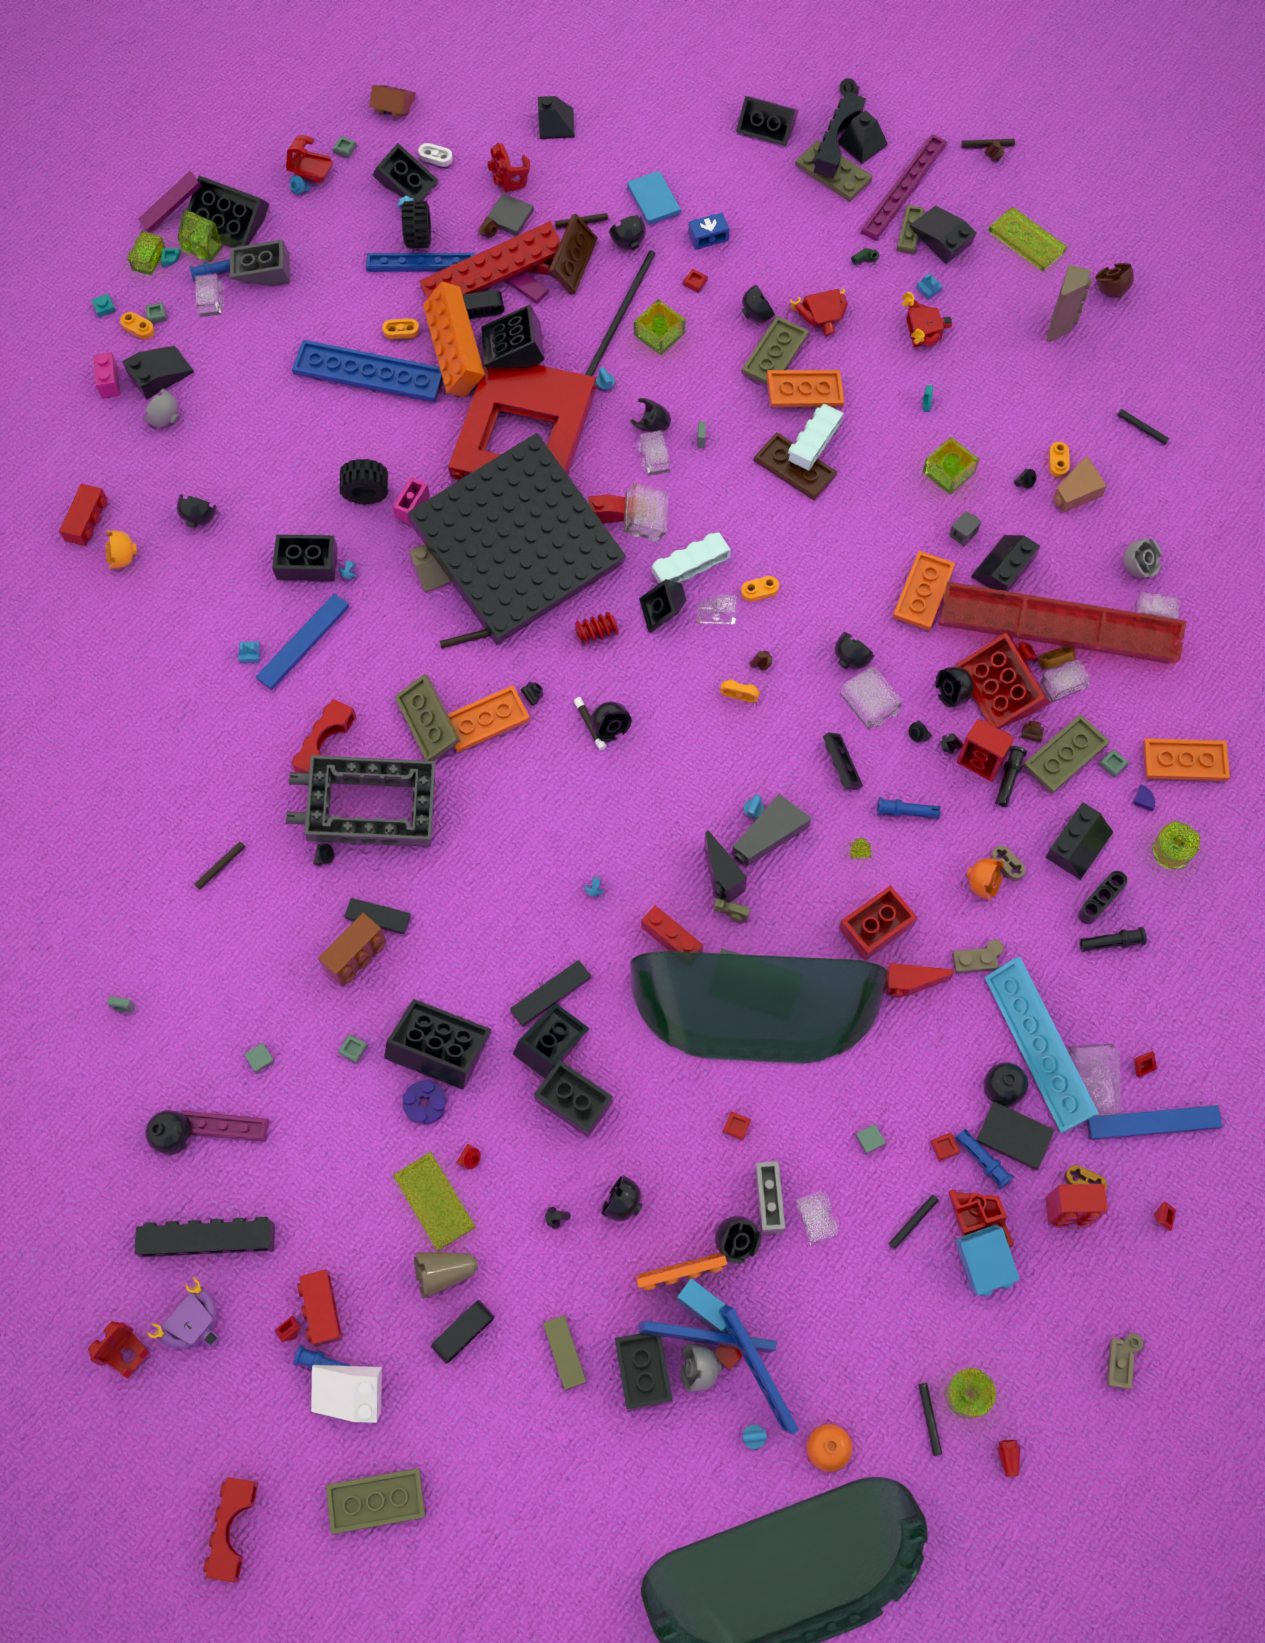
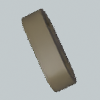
(1010, 861)

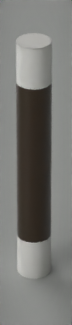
(586, 717)

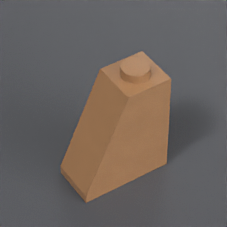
(1079, 486)

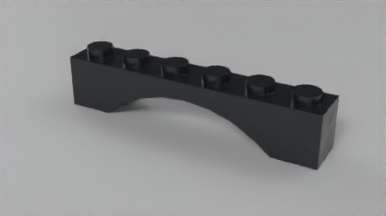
(829, 154)

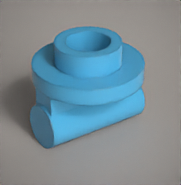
(297, 185)
(605, 380)
(348, 571)
(754, 807)
(593, 889)
(754, 1437)

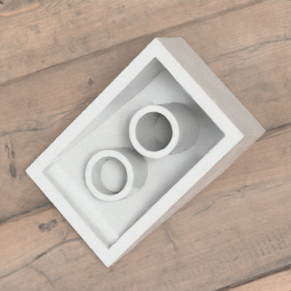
(347, 1392)

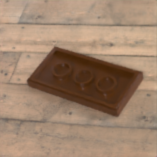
(573, 254)
(775, 459)

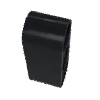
(484, 304)
(1098, 905)
(462, 1331)

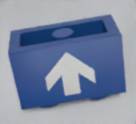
(708, 231)

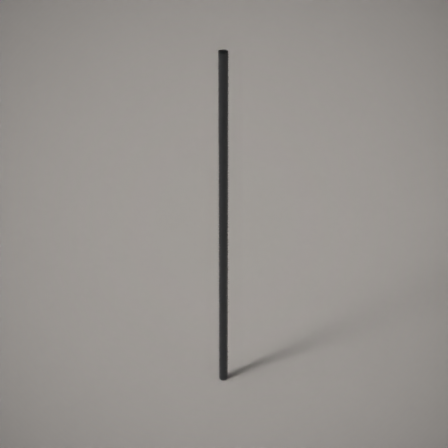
(616, 321)

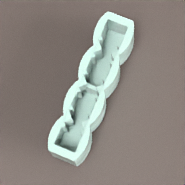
(815, 437)
(692, 560)

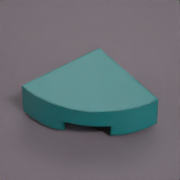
(170, 256)
(927, 398)

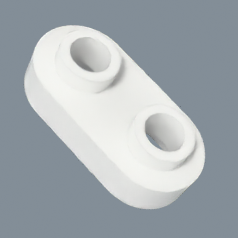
(435, 154)

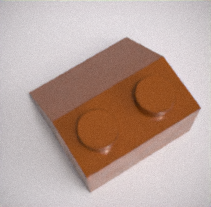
(391, 99)

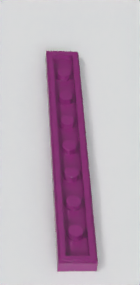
(903, 187)

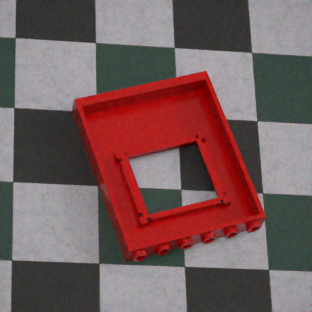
(527, 392)

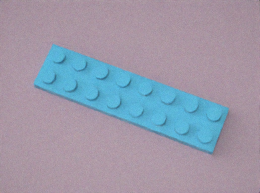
(1041, 1045)

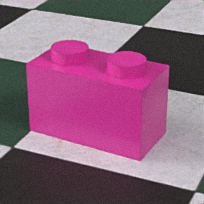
(106, 375)
(412, 495)

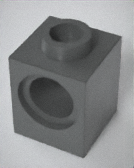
(965, 528)

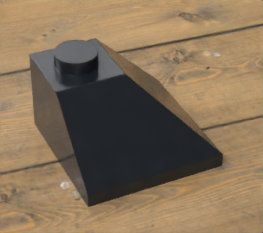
(555, 118)
(863, 137)
(662, 603)

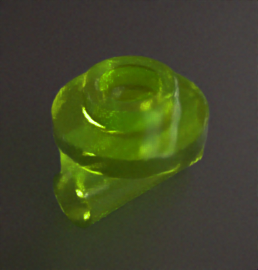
(860, 848)

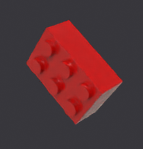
(985, 749)
(877, 922)
(1076, 1204)

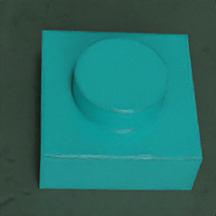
(103, 305)

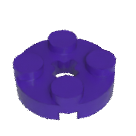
(420, 1114)

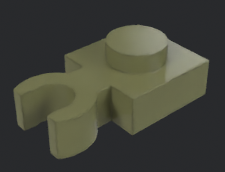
(735, 911)

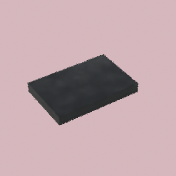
(1015, 1135)

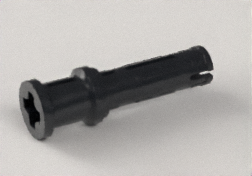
(1012, 768)
(1123, 939)

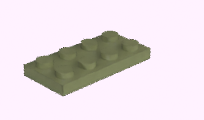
(848, 179)
(775, 349)
(427, 718)
(1066, 753)
(375, 1501)

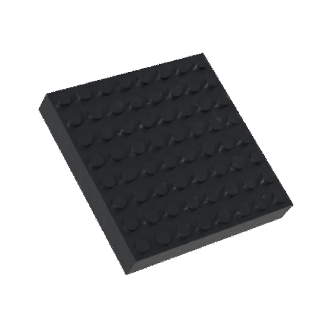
(516, 538)

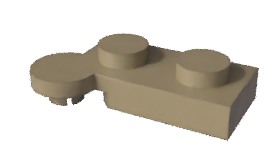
(978, 959)
(1122, 1361)

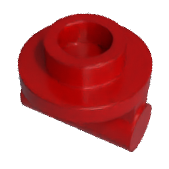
(469, 1157)

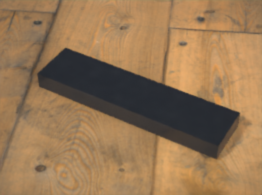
(550, 993)

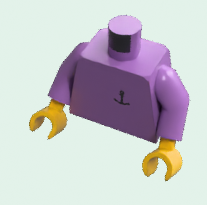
(190, 1321)

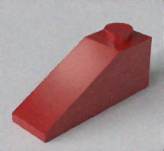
(608, 507)
(909, 979)

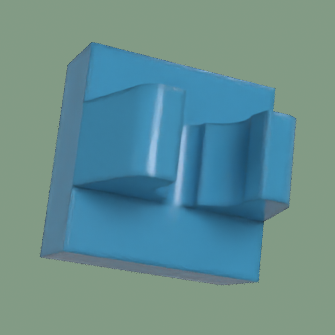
(929, 286)
(249, 652)

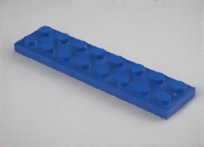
(368, 370)

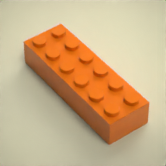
(453, 339)

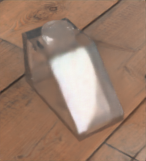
(717, 609)

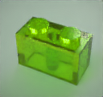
(146, 253)

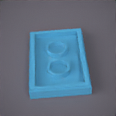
(653, 197)

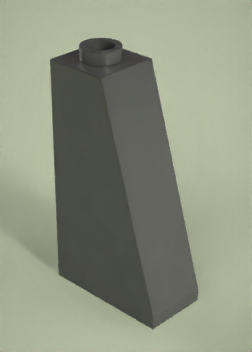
(770, 830)

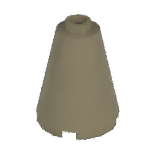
(442, 1270)

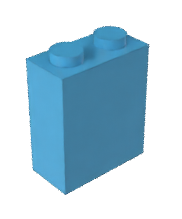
(987, 1260)
(702, 1306)

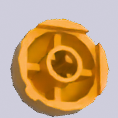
(119, 549)

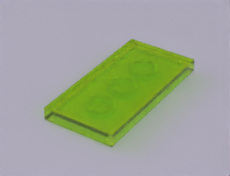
(1027, 238)
(434, 1201)

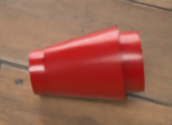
(1010, 1457)

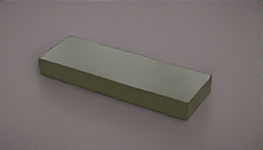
(908, 238)
(564, 1352)

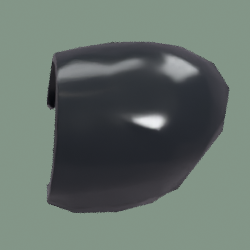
(654, 417)

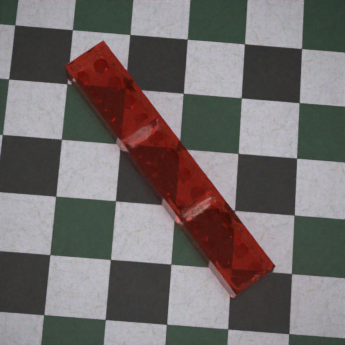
(1062, 623)

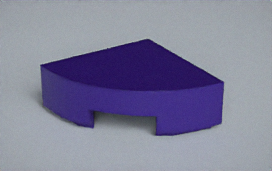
(1144, 798)

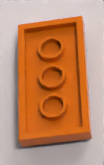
(805, 388)
(923, 590)
(488, 718)
(1186, 759)
(688, 1268)

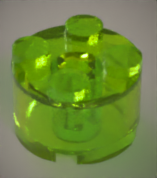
(1176, 845)
(979, 1384)

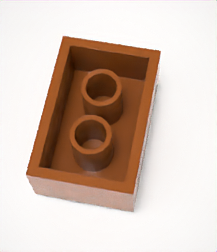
(353, 950)

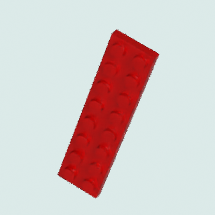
(498, 262)

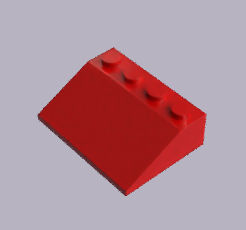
(1004, 682)

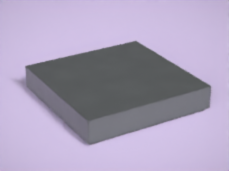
(511, 213)

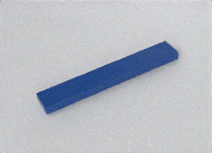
(413, 261)
(302, 641)
(1154, 1122)
(701, 1335)
(758, 1369)

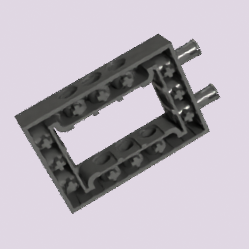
(365, 771)

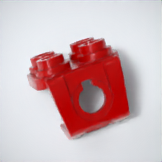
(306, 163)
(504, 172)
(109, 1350)

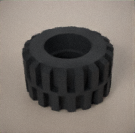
(416, 224)
(363, 481)

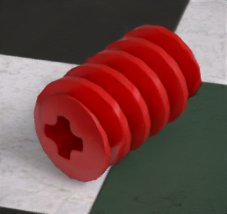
(596, 627)

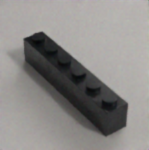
(204, 1238)

